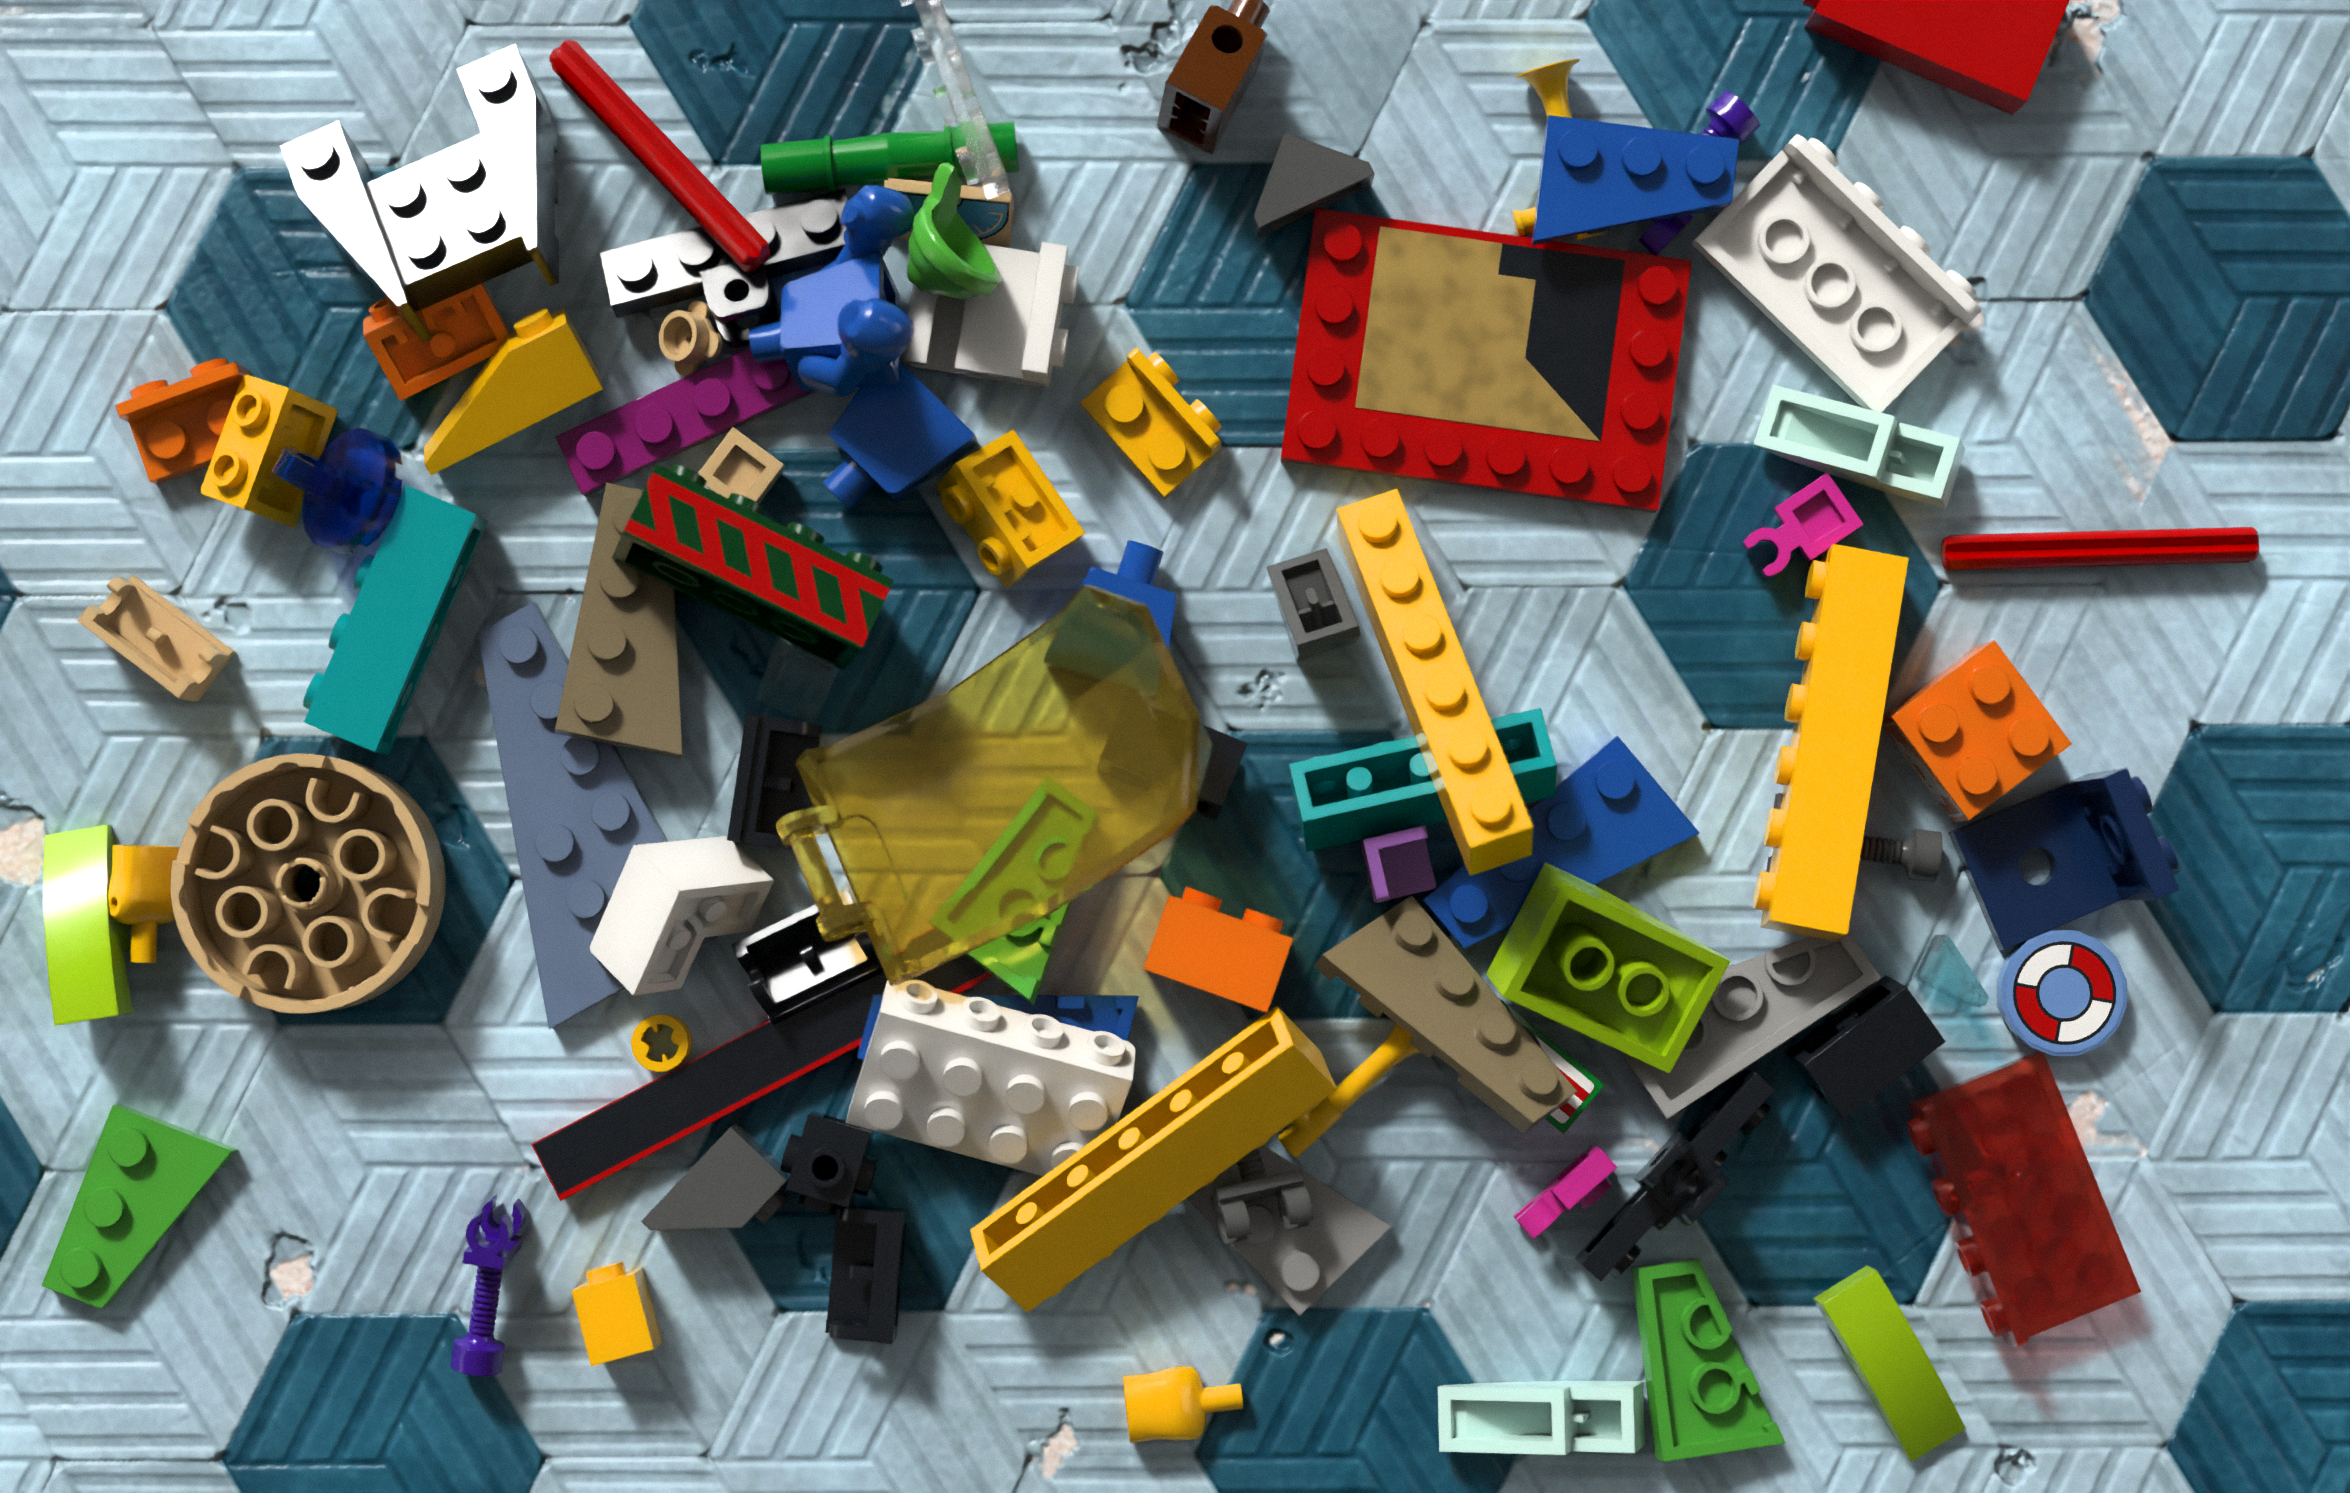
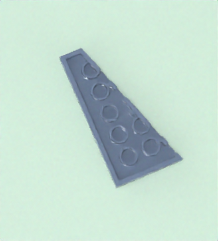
(568, 809)

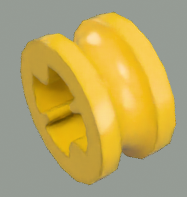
(642, 1048)

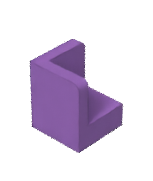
(1398, 864)

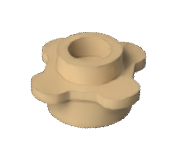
(689, 338)

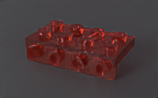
(2021, 1199)

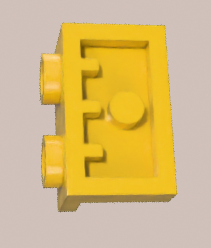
(1153, 422)
(253, 437)
(1008, 508)

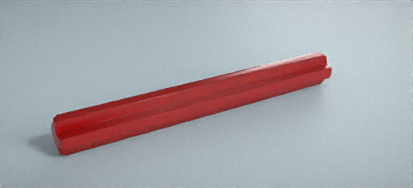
(660, 156)
(2099, 548)

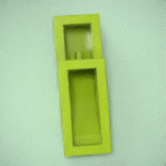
(80, 935)
(1890, 1362)

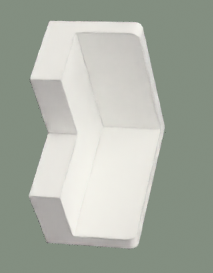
(672, 901)

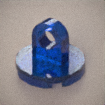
(347, 489)

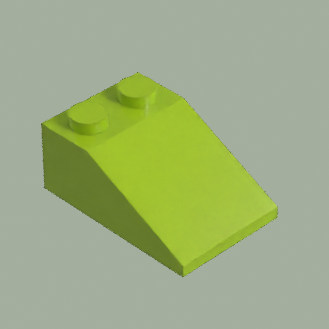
(1606, 969)

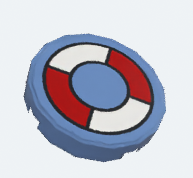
(2062, 993)

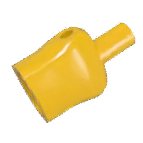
(142, 894)
(1174, 1404)

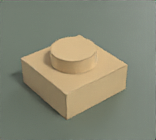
(741, 468)

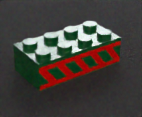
(753, 566)

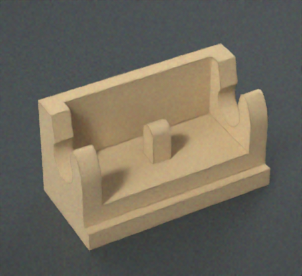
(158, 638)

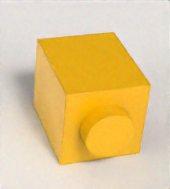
(616, 1313)

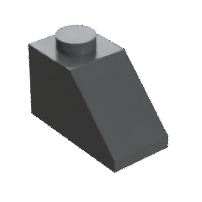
(724, 1188)

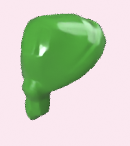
(944, 250)

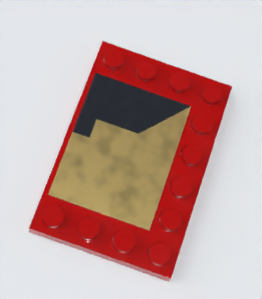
(1486, 360)

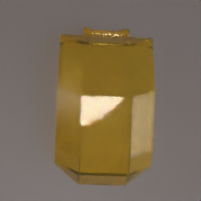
(1004, 789)

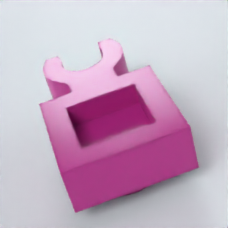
(1809, 521)
(1579, 1183)

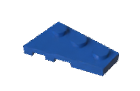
(1625, 175)

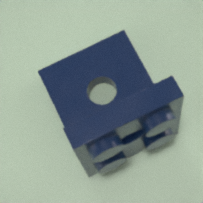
(2096, 849)

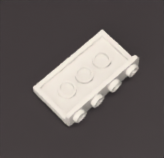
(1838, 274)
(988, 1079)

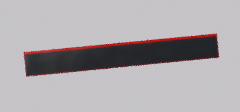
(721, 1082)

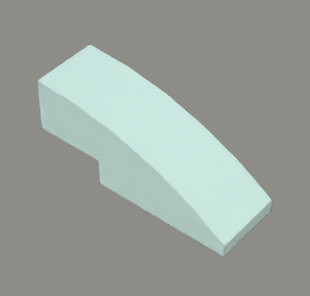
(1860, 446)
(1542, 1417)

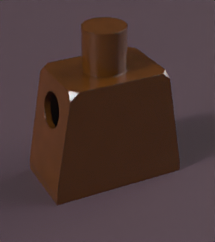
(1214, 73)

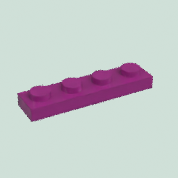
(675, 419)

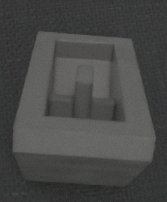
(1306, 179)
(1313, 604)

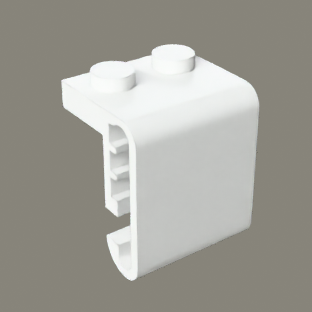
(999, 335)

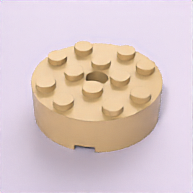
(241, 869)

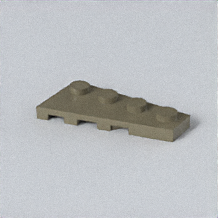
(624, 649)
(1431, 991)

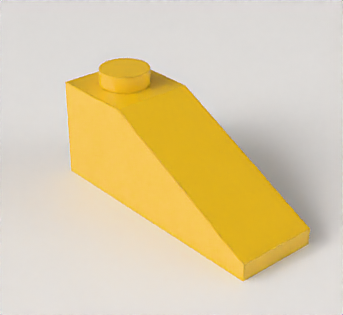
(523, 382)

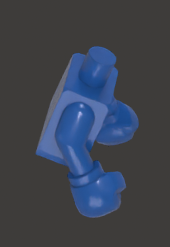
(846, 319)

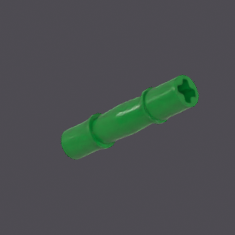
(872, 158)

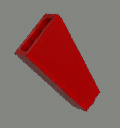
(1965, 45)

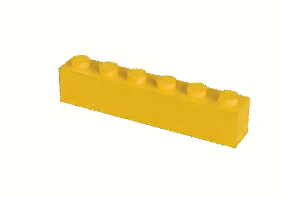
(1434, 683)
(1832, 742)
(1152, 1160)

